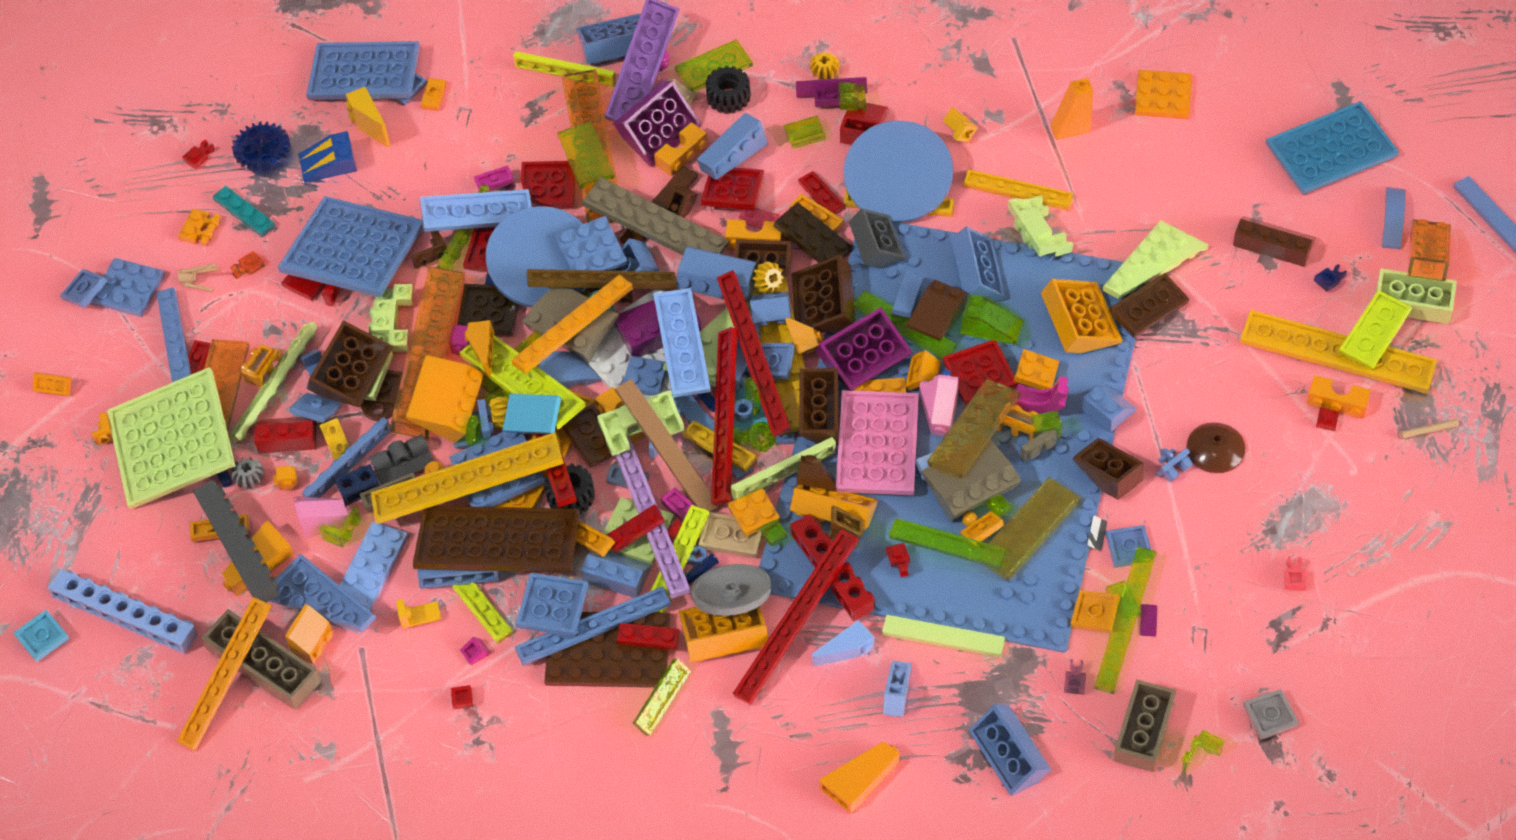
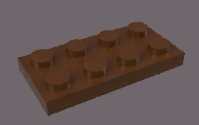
(1149, 305)

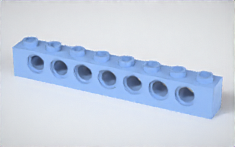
(180, 640)

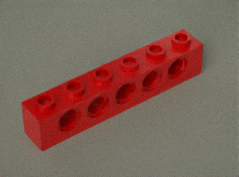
(854, 606)

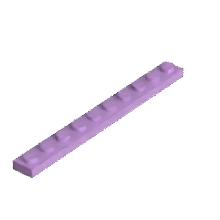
(658, 537)

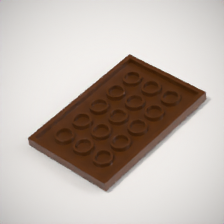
(608, 664)

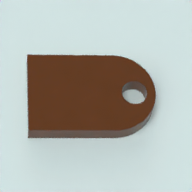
(386, 397)

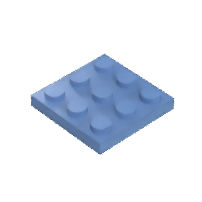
(591, 247)
(128, 287)
(552, 604)

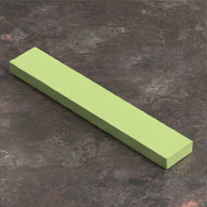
(781, 470)
(943, 636)

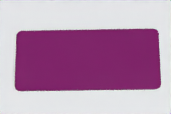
(1148, 620)

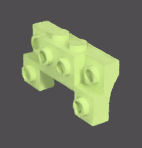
(1034, 229)
(385, 316)
(620, 423)

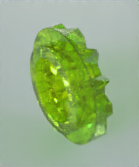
(758, 428)
(473, 430)

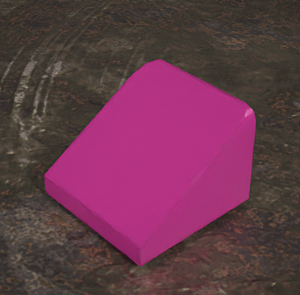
(475, 650)

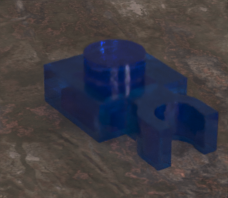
(1329, 279)

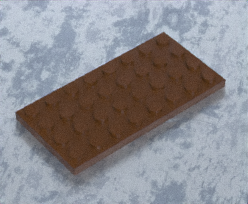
(497, 539)

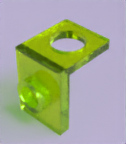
(1047, 422)

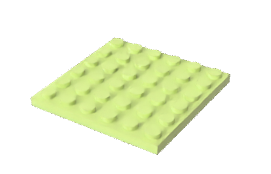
(170, 438)

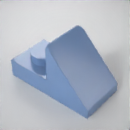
(310, 360)

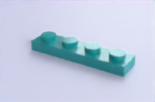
(243, 211)

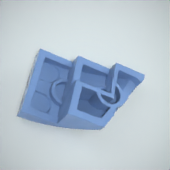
(568, 369)

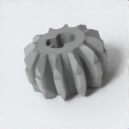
(247, 472)

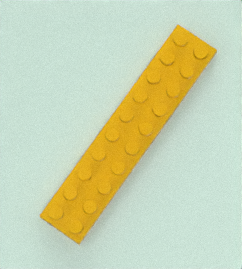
(1323, 347)
(787, 388)
(466, 478)

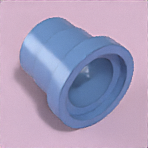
(743, 405)

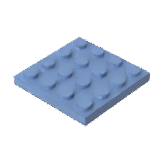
(500, 493)

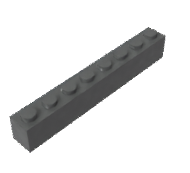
(235, 542)

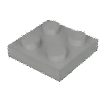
(1270, 714)

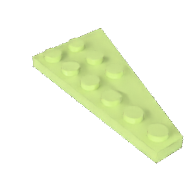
(1157, 254)
(709, 341)

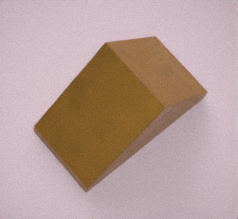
(844, 520)

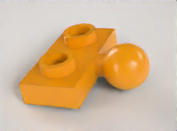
(980, 528)

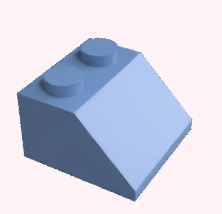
(638, 257)
(770, 307)
(1107, 407)

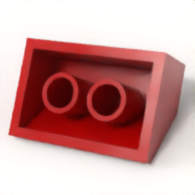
(285, 435)

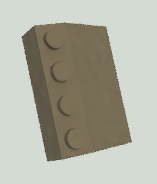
(558, 304)
(986, 478)

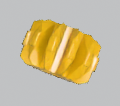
(824, 65)
(768, 277)
(498, 411)

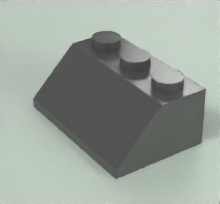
(876, 238)

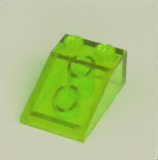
(990, 320)

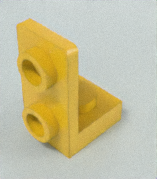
(960, 125)
(334, 437)
(417, 615)

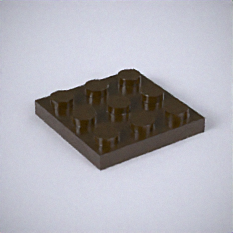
(486, 303)

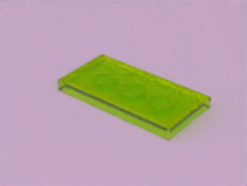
(695, 70)
(585, 154)

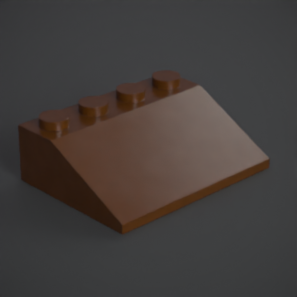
(824, 295)
(349, 365)

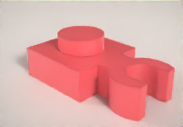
(1294, 576)

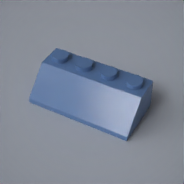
(977, 264)
(701, 267)
(1009, 749)

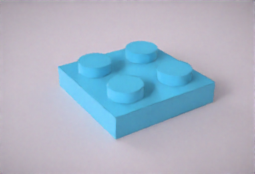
(41, 635)

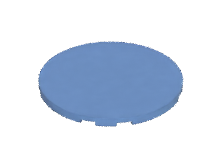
(898, 170)
(524, 243)

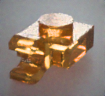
(249, 263)

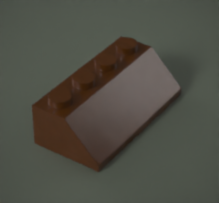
(1273, 241)
(818, 404)

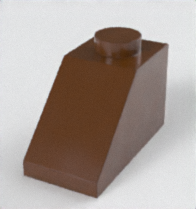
(681, 201)
(814, 473)

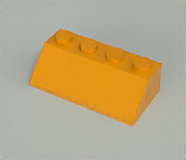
(819, 501)

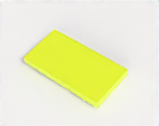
(1375, 329)

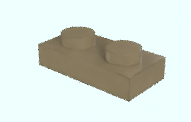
(1037, 445)

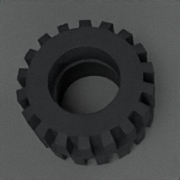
(728, 79)
(579, 478)

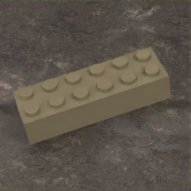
(266, 662)

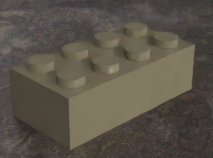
(1144, 725)

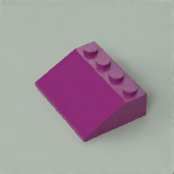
(656, 121)
(641, 329)
(864, 349)

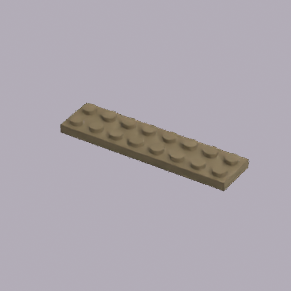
(650, 219)

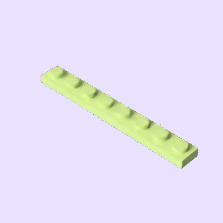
(276, 377)

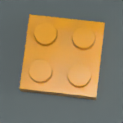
(1036, 370)
(753, 512)
(1095, 611)

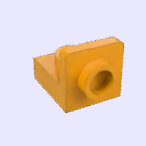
(104, 433)

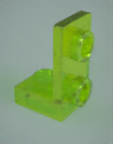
(340, 537)
(1206, 740)

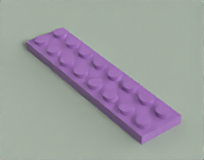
(642, 57)

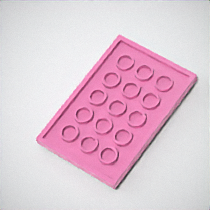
(877, 442)

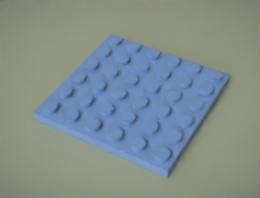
(351, 246)

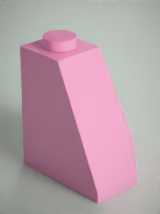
(939, 402)
(318, 511)

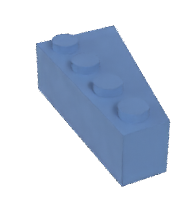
(733, 146)

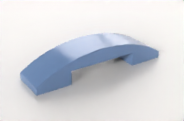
(1393, 218)

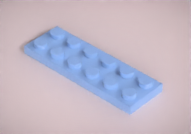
(471, 209)
(681, 342)
(372, 564)

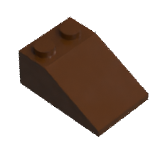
(938, 310)
(1110, 468)

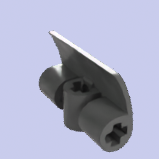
(401, 459)

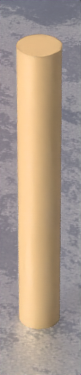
(1429, 428)

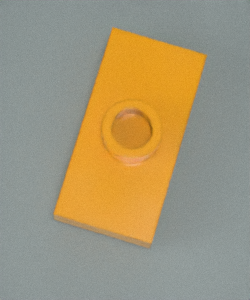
(433, 94)
(51, 383)

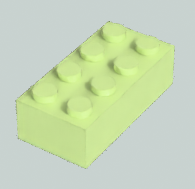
(1428, 298)

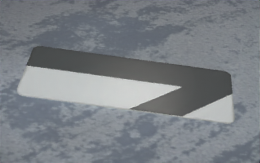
(1097, 533)

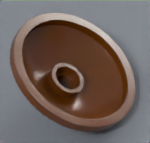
(1214, 455)

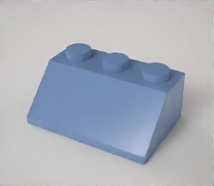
(615, 573)

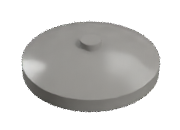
(731, 589)

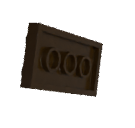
(811, 234)

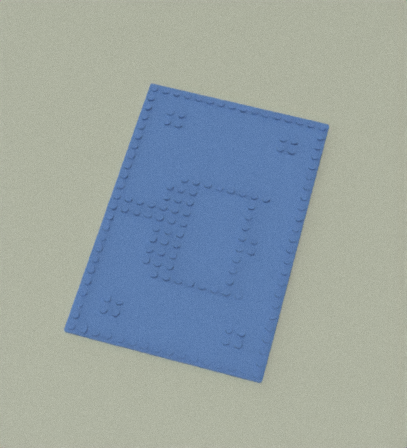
(942, 588)

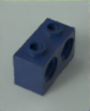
(356, 481)

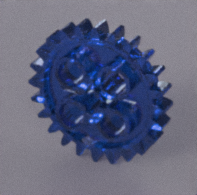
(261, 146)

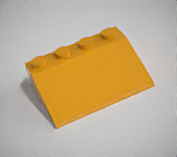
(1080, 315)
(444, 397)
(719, 635)

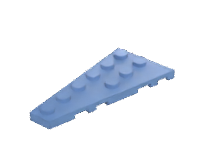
(306, 584)

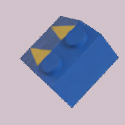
(328, 158)

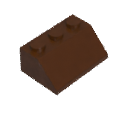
(766, 251)

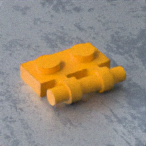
(194, 227)

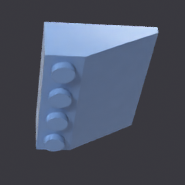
(607, 38)

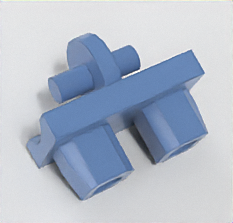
(1181, 460)

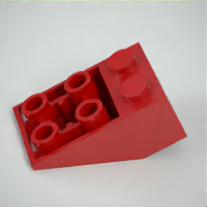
(858, 121)

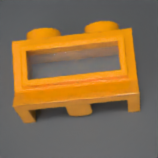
(259, 364)
(1019, 421)

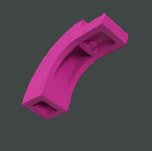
(1043, 400)

